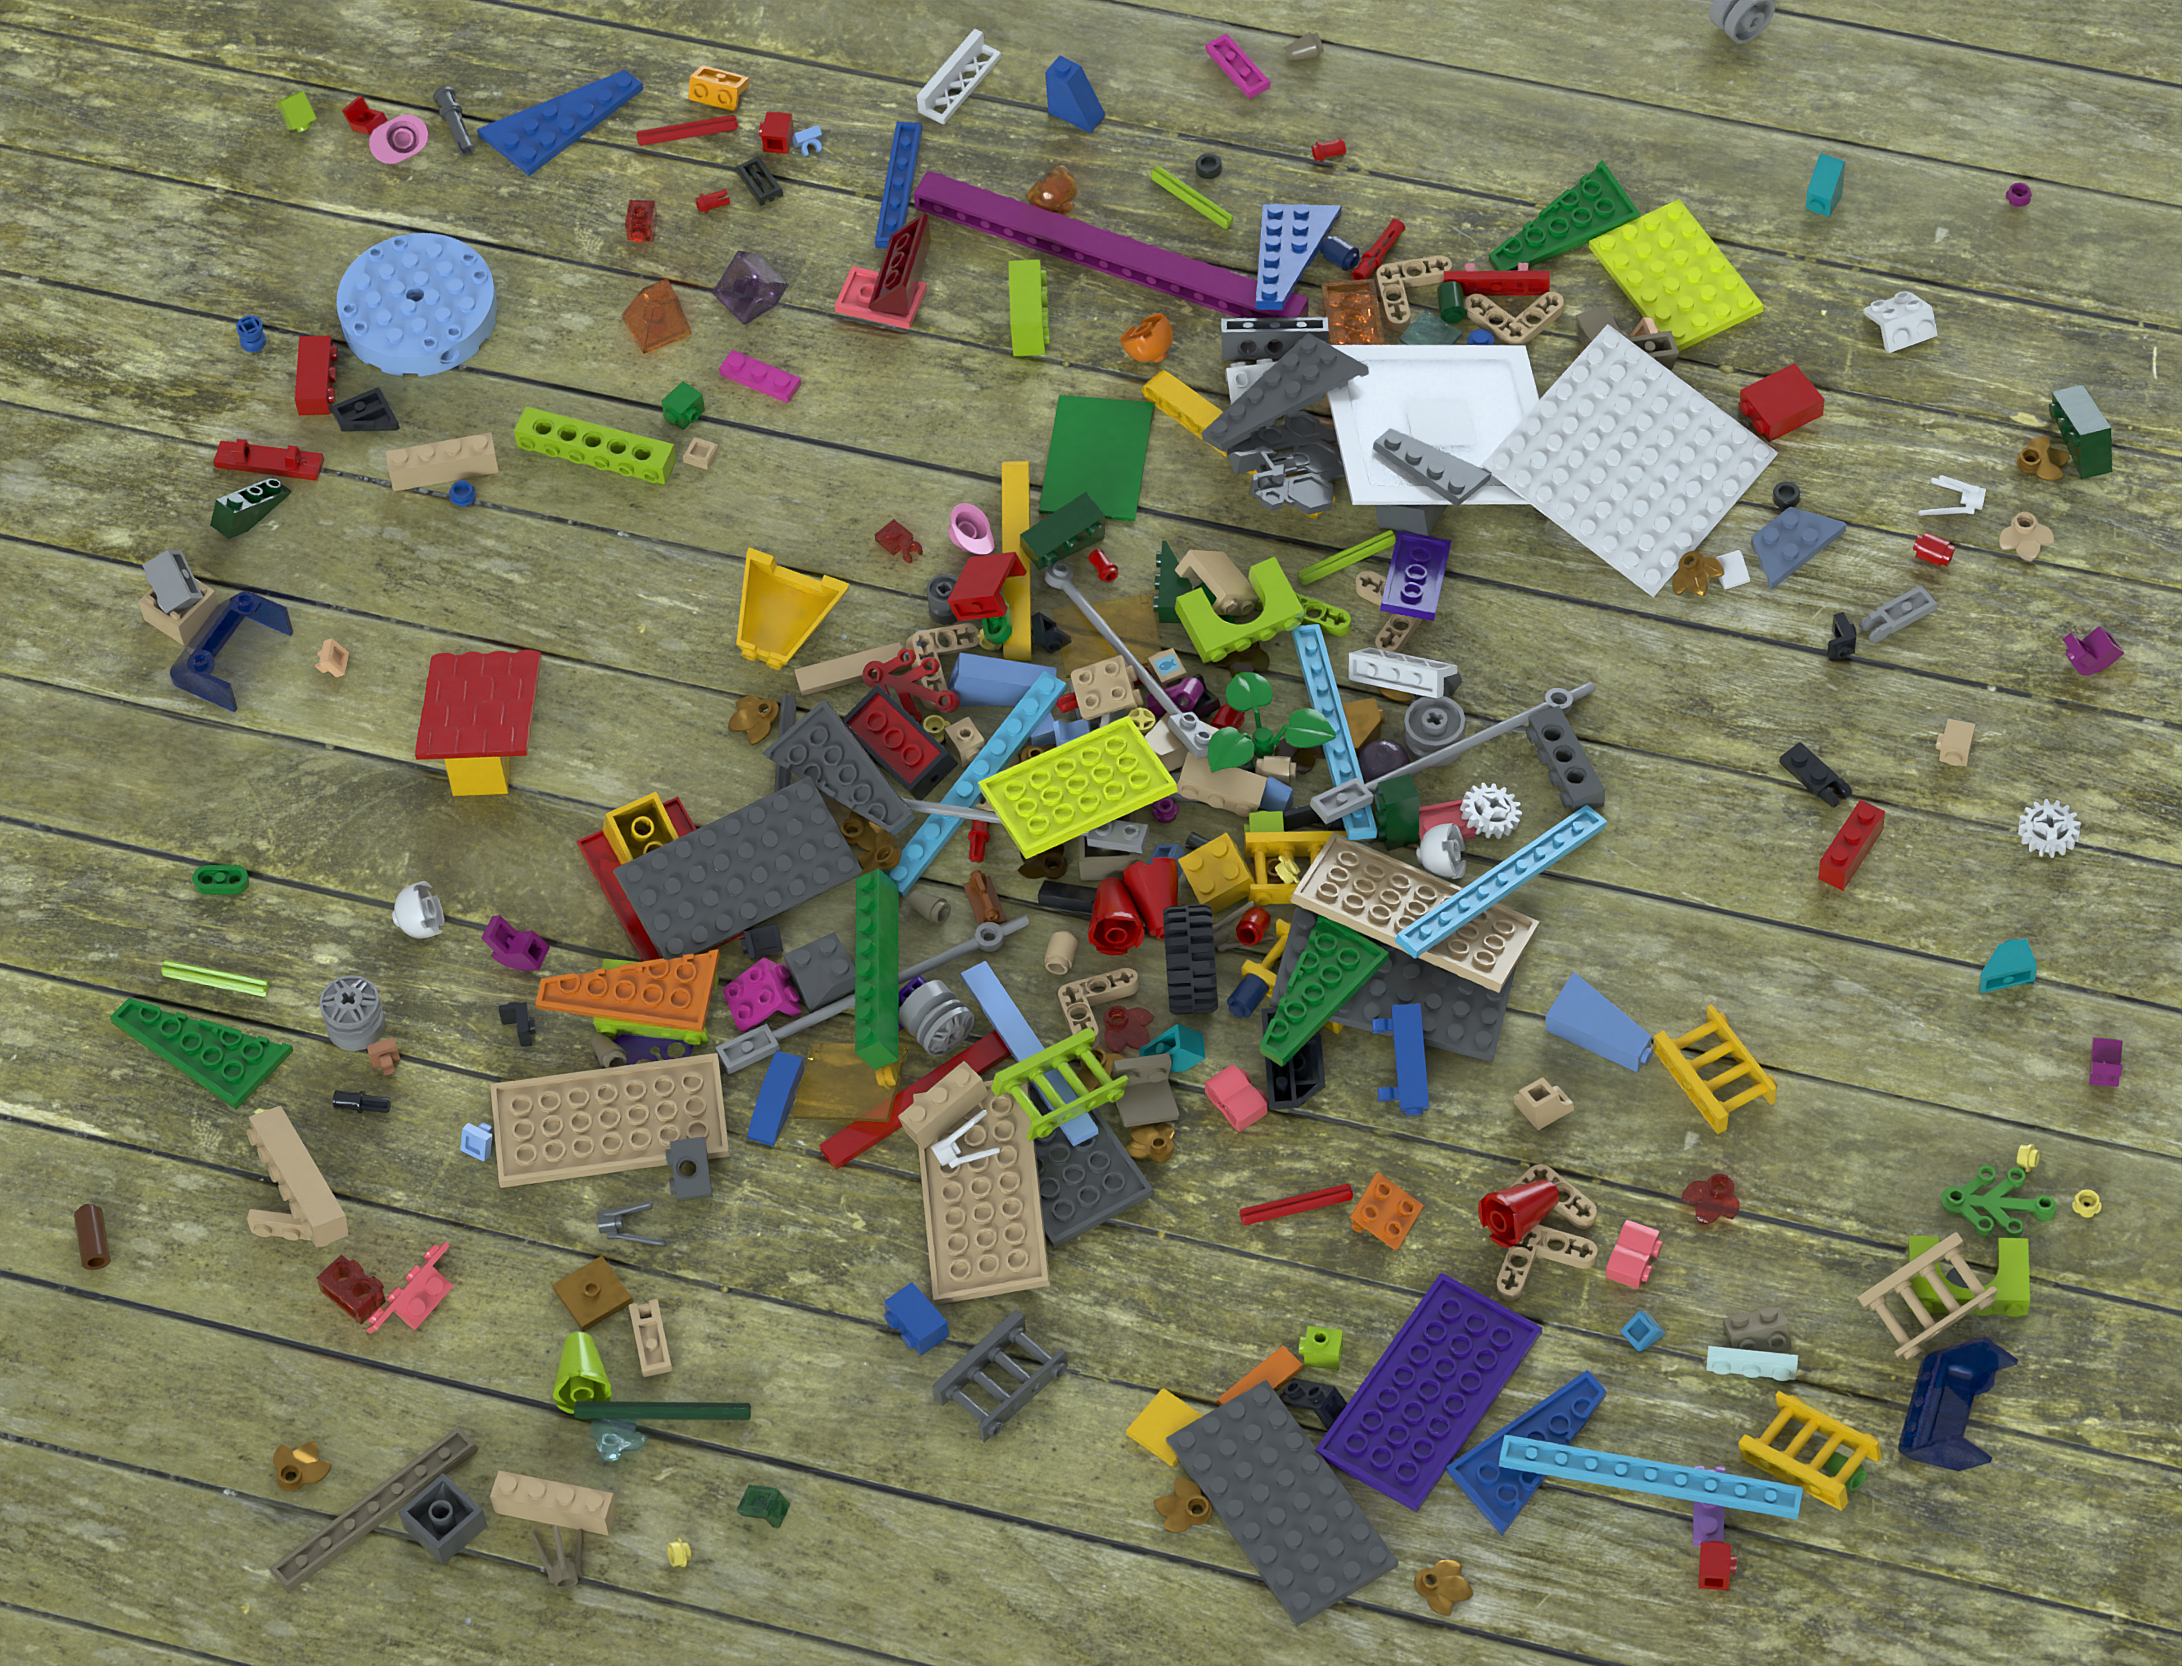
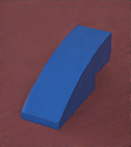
(775, 1098)

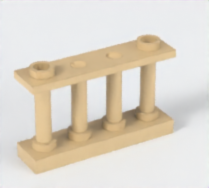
(1925, 1266)

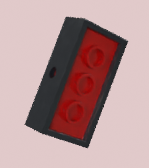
(899, 743)

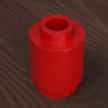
(1934, 549)
(1228, 717)
(1253, 926)

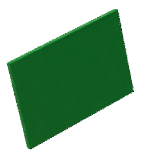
(1099, 451)

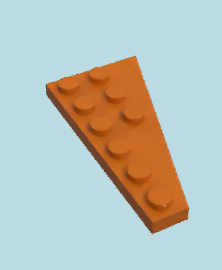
(647, 992)

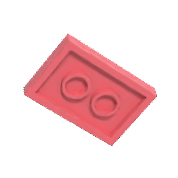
(857, 293)

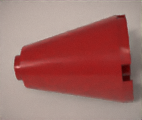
(1153, 890)
(1114, 919)
(1516, 1210)

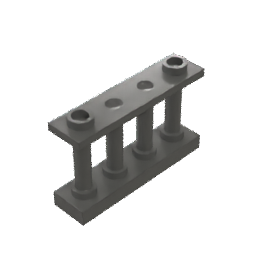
(992, 1350)

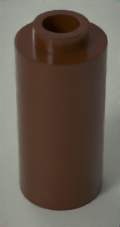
(92, 1237)

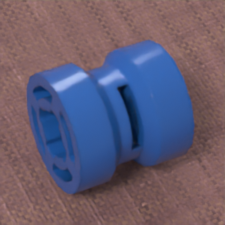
(251, 333)

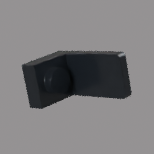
(1305, 816)
(1314, 1396)

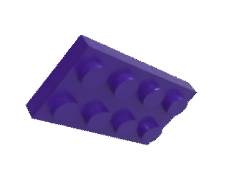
(1415, 575)

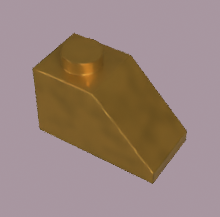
(1363, 722)

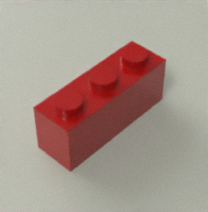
(315, 375)
(1851, 845)

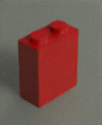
(1781, 402)

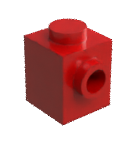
(776, 132)
(1715, 1565)

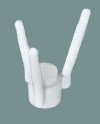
(1971, 496)
(947, 1148)

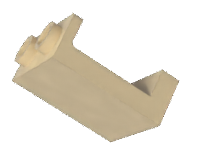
(1223, 578)

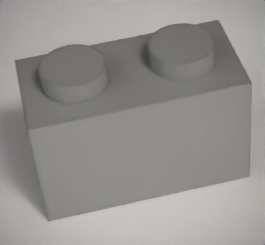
(172, 581)

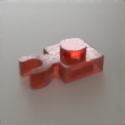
(897, 538)

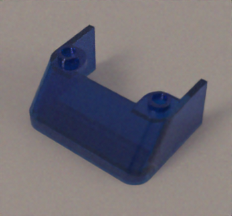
(197, 661)
(1944, 1401)

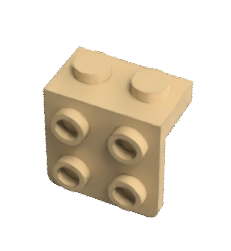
(1106, 688)

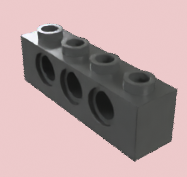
(1262, 331)
(1553, 725)

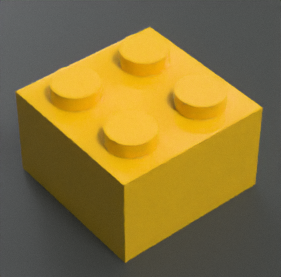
(1217, 873)

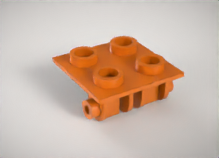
(1385, 1211)

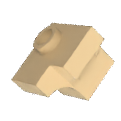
(1542, 1103)

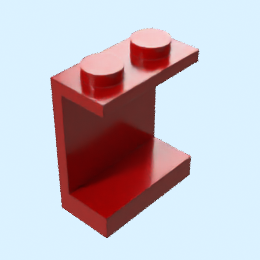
(979, 585)

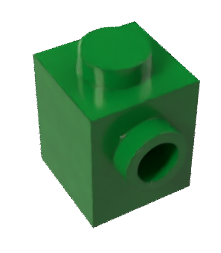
(683, 405)

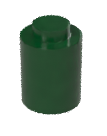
(1451, 302)

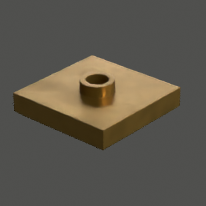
(592, 1293)

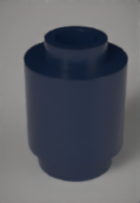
(1340, 252)

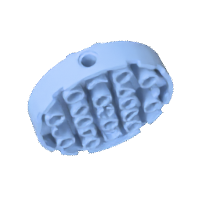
(417, 304)

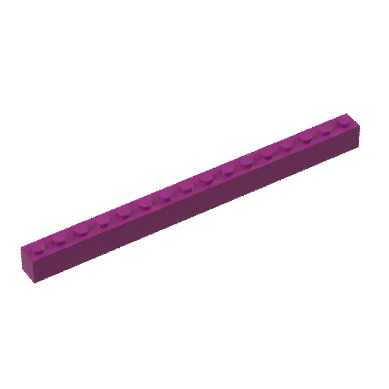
(1096, 248)

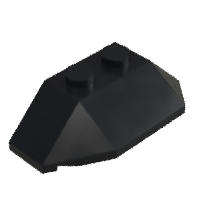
(1299, 1078)

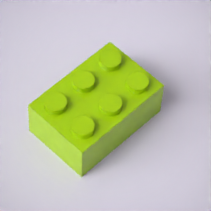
(1028, 307)

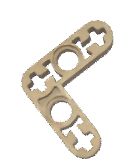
(1396, 285)
(1516, 325)
(1369, 593)
(933, 649)
(1085, 998)
(1565, 1208)
(1539, 1247)

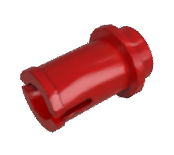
(1328, 149)
(711, 201)
(1106, 570)

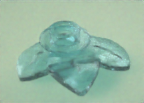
(616, 1437)

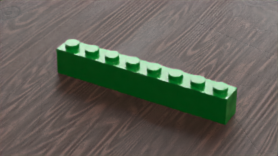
(877, 970)

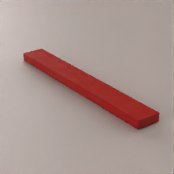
(865, 1134)

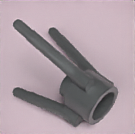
(611, 1220)

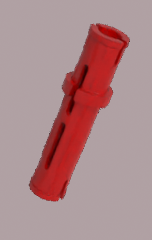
(1392, 232)

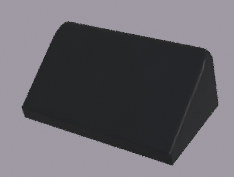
(1067, 896)

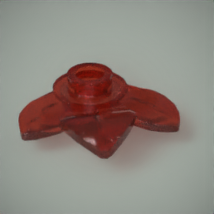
(1129, 1031)
(1710, 1202)

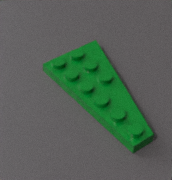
(1569, 221)
(1324, 979)
(207, 1052)

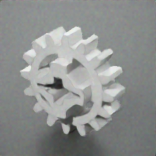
(1490, 810)
(2049, 828)

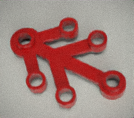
(904, 684)

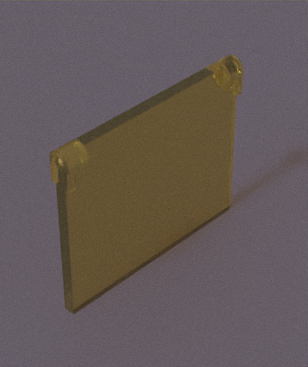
(1128, 618)
(845, 1087)

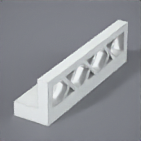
(950, 77)
(1399, 671)

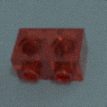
(346, 1292)

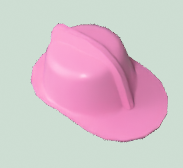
(398, 139)
(970, 530)

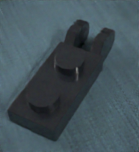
(1814, 774)

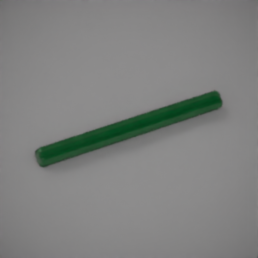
(662, 1410)

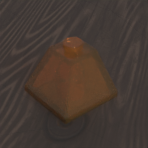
(656, 317)

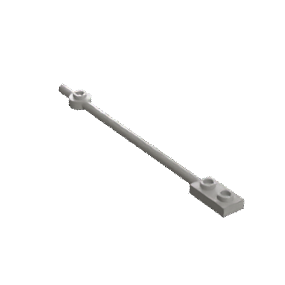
(1184, 725)
(1356, 795)
(1112, 835)
(763, 1043)

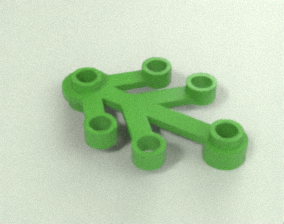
(1995, 1203)

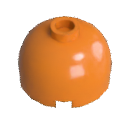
(1148, 340)

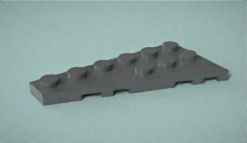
(1286, 388)
(839, 767)

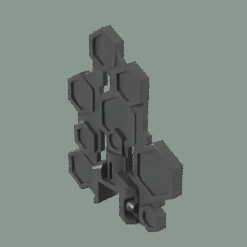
(1309, 456)

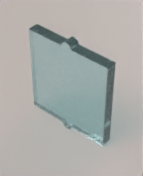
(1430, 331)

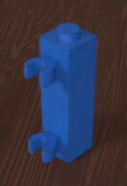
(1409, 1059)

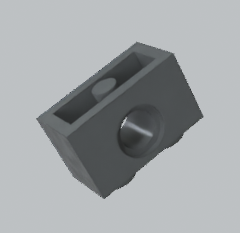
(698, 1185)

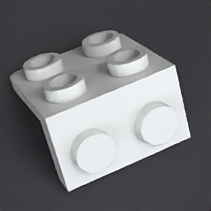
(1903, 320)
(1242, 377)

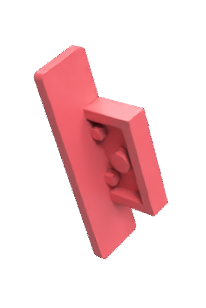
(418, 1296)

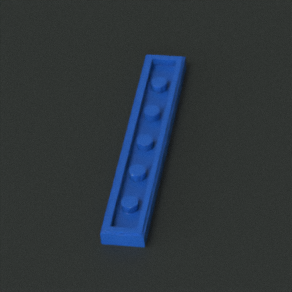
(898, 181)

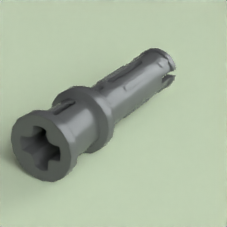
(451, 113)

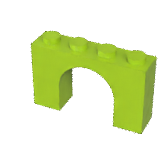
(1217, 638)
(2011, 1279)

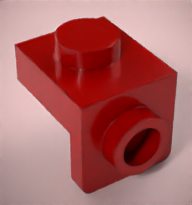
(362, 118)

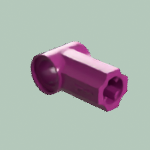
(1183, 695)

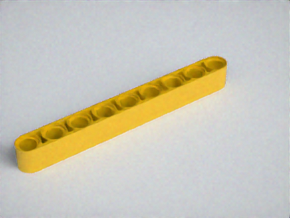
(1187, 408)
(1017, 589)

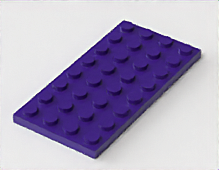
(1428, 1392)

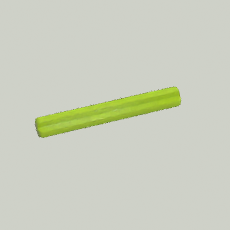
(1192, 197)
(1346, 557)
(215, 978)

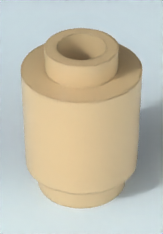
(1277, 767)
(1060, 952)

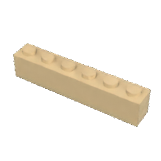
(297, 1176)

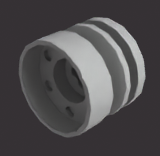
(352, 1012)
(936, 1018)

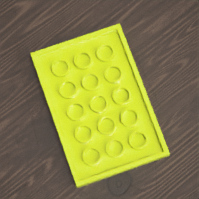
(1676, 275)
(1077, 787)

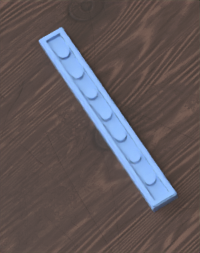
(1022, 1041)

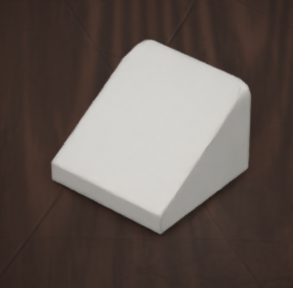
(1734, 569)

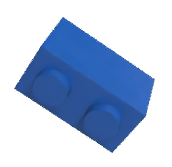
(916, 1319)

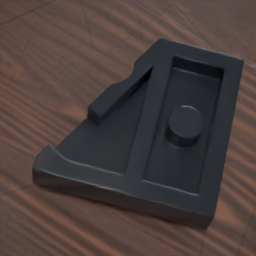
(365, 413)

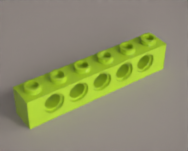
(595, 445)

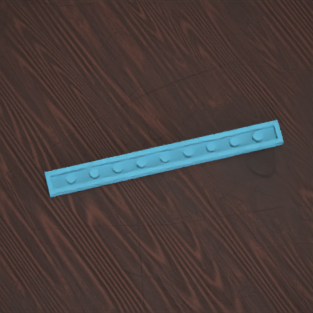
(1326, 699)
(966, 792)
(1500, 881)
(1651, 1477)

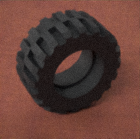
(1190, 959)

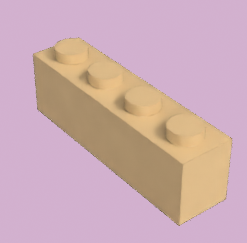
(442, 461)
(553, 1503)

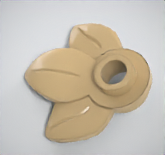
(2025, 539)

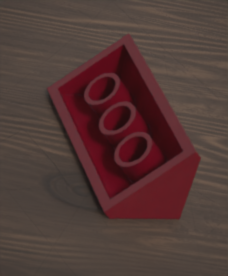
(902, 267)

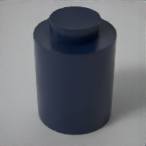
(1247, 996)

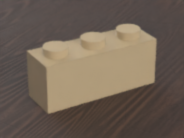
(1225, 789)
(943, 1105)

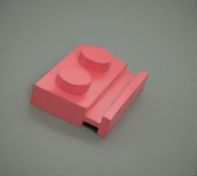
(1443, 814)

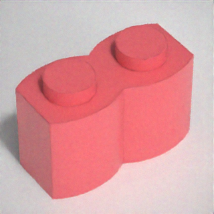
(1236, 1097)
(1633, 1254)

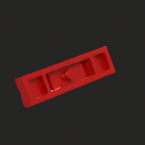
(1501, 282)
(269, 460)

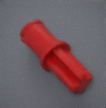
(978, 838)

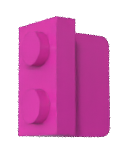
(761, 993)

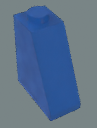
(1072, 95)

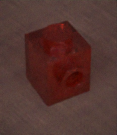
(641, 220)

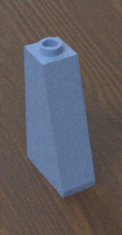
(993, 680)
(1598, 1025)

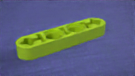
(1335, 614)

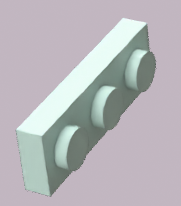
(1752, 1363)

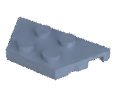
(1793, 541)

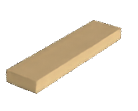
(843, 669)

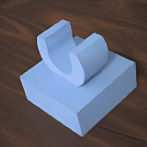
(807, 137)
(477, 1141)

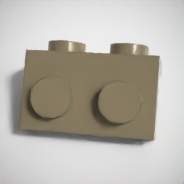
(1759, 1330)

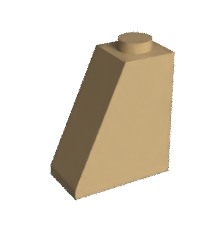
(1167, 744)

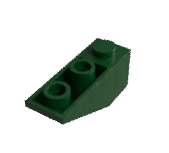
(246, 507)
(1169, 585)

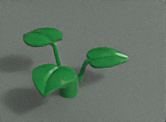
(1248, 691)

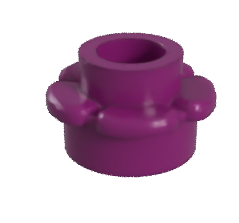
(2019, 194)
(1167, 815)

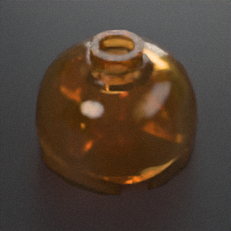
(1055, 192)

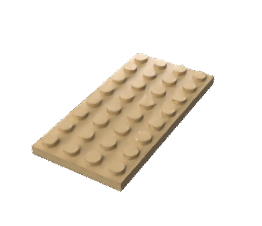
(1387, 895)
(606, 1119)
(986, 1211)

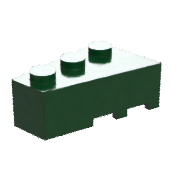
(2083, 430)
(1064, 532)
(1396, 812)

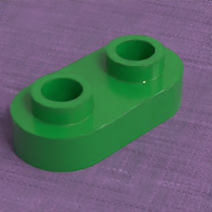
(998, 629)
(221, 879)

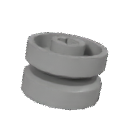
(1742, 18)
(1433, 725)

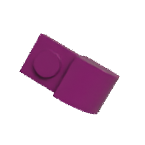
(2093, 652)
(512, 948)
(2105, 1061)

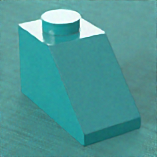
(1825, 185)
(2008, 966)
(1181, 1043)

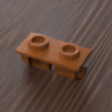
(984, 899)

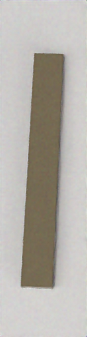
(372, 1509)

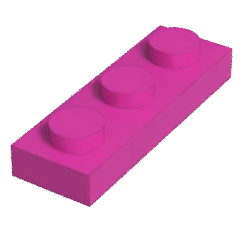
(1237, 66)
(760, 376)

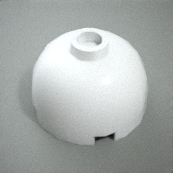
(1441, 852)
(418, 911)

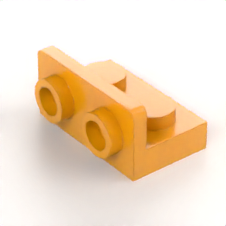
(717, 87)

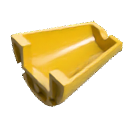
(781, 609)

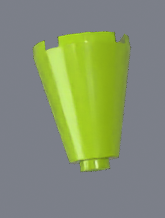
(580, 1373)

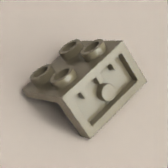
(1147, 1092)

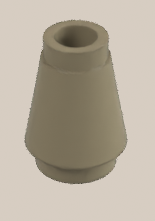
(1305, 47)
(930, 907)
(608, 1051)

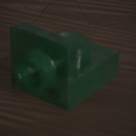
(764, 1504)

